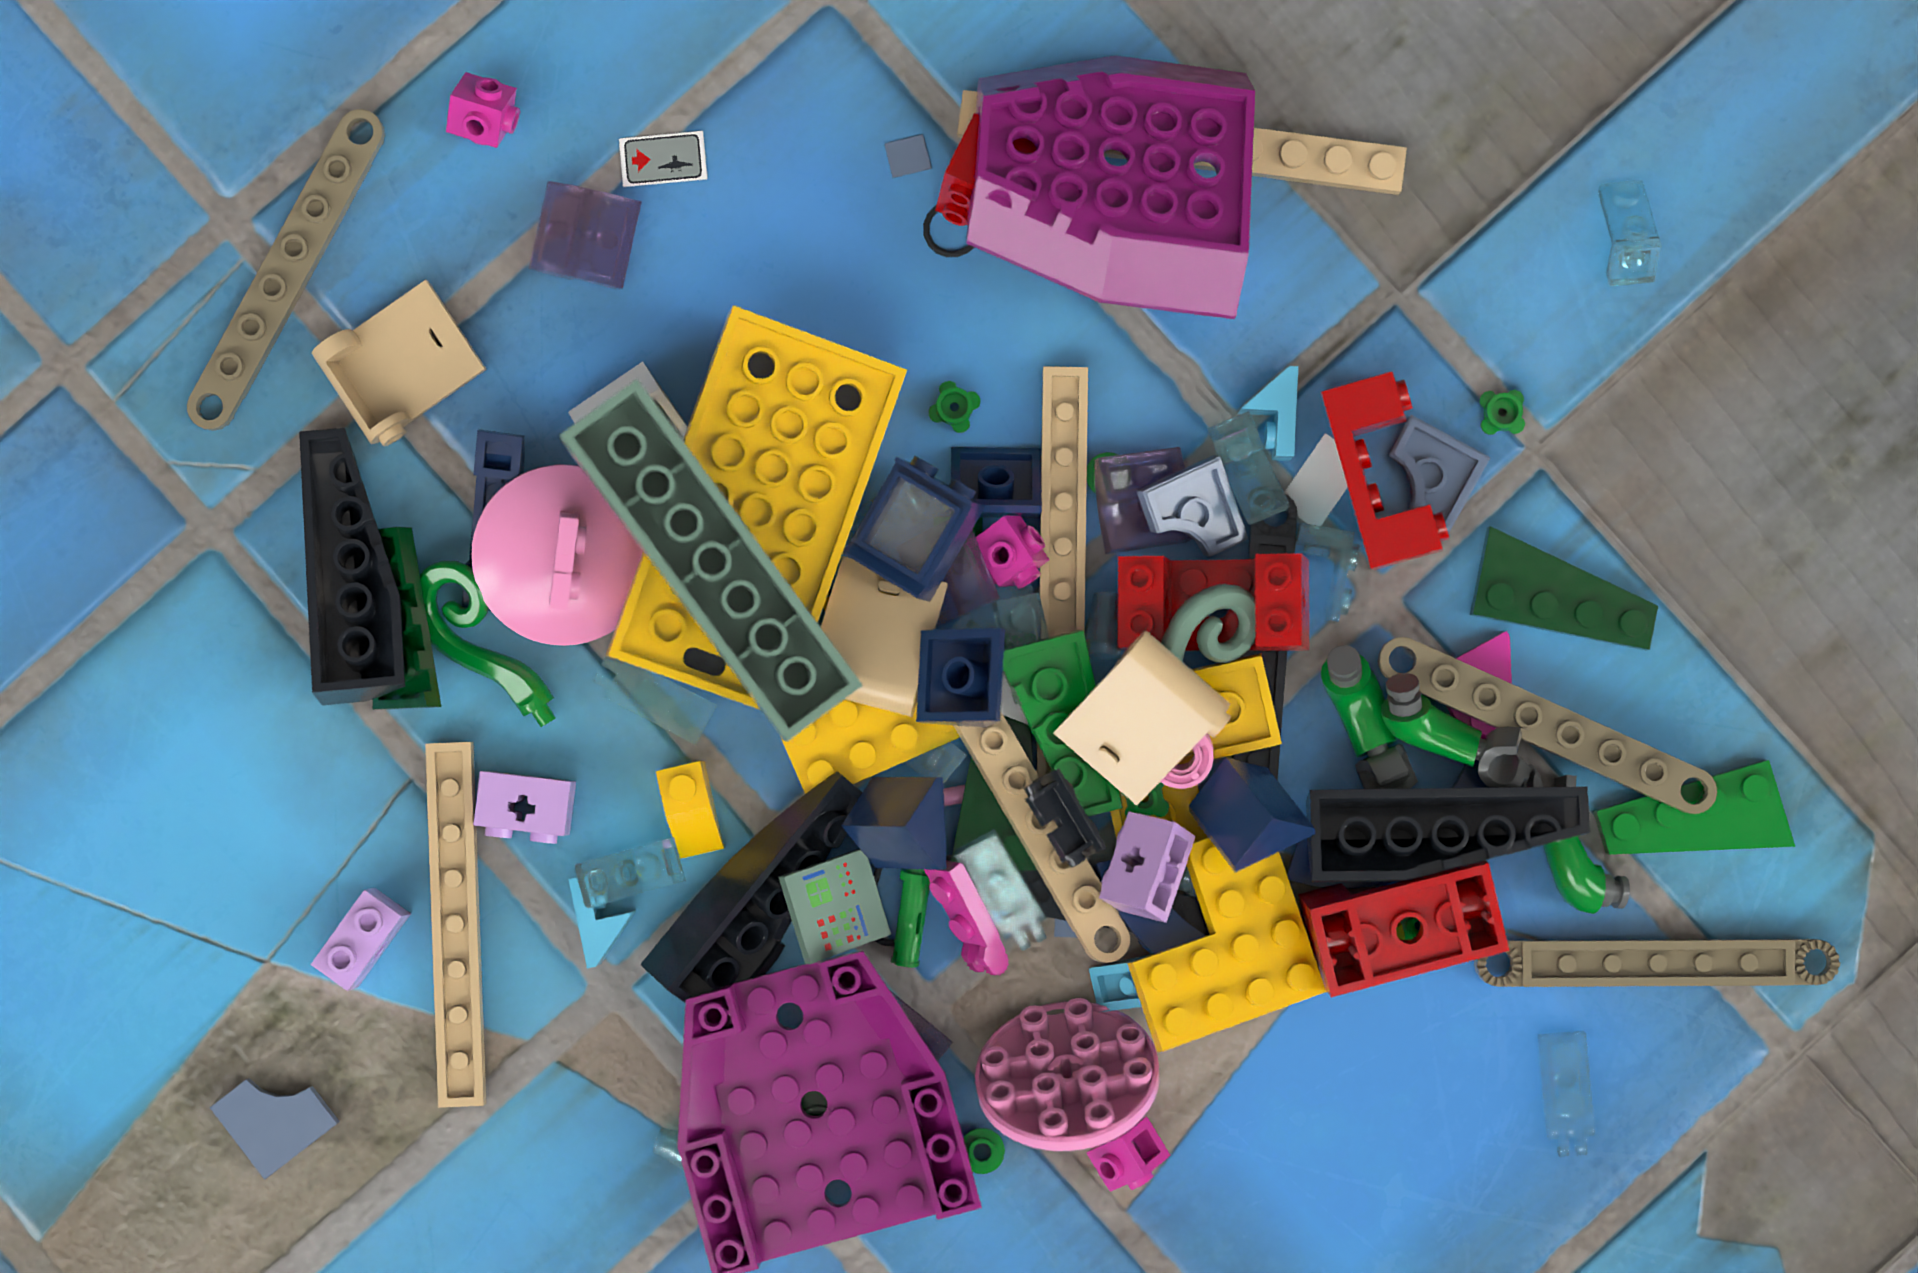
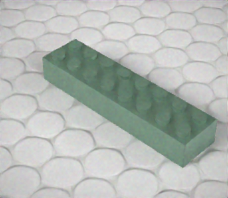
(710, 560)

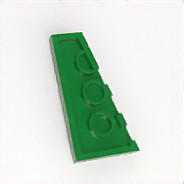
(1049, 683)
(1744, 816)

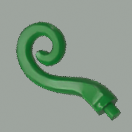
(514, 676)

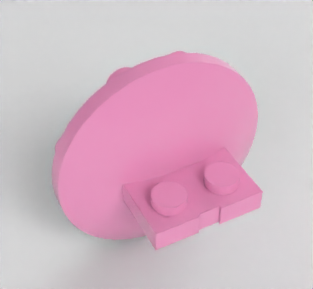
(553, 557)
(1067, 1076)

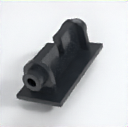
(1055, 799)

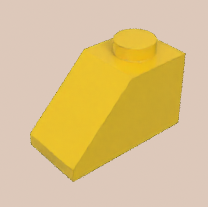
(690, 809)

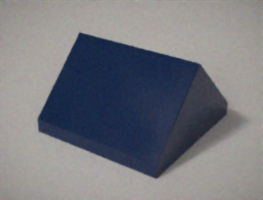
(1003, 478)
(960, 677)
(1248, 814)
(900, 823)

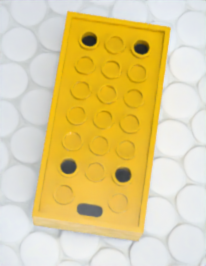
(790, 445)

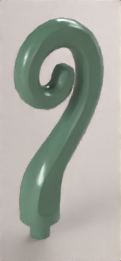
(1202, 605)

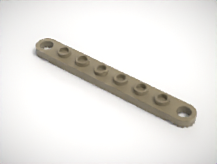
(286, 270)
(1551, 726)
(1661, 963)

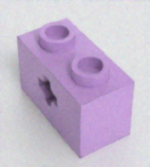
(497, 801)
(1147, 866)
(360, 939)

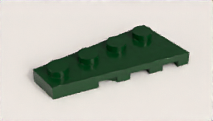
(1548, 594)
(420, 671)
(983, 813)

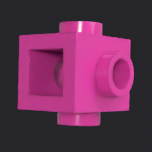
(482, 110)
(1012, 552)
(1129, 1157)

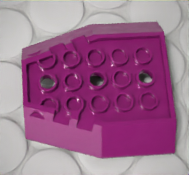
(1130, 231)
(765, 1163)

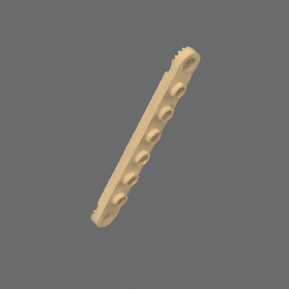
(1074, 889)

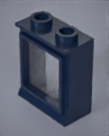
(915, 528)

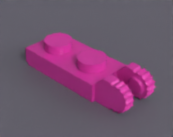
(968, 919)

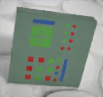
(834, 906)

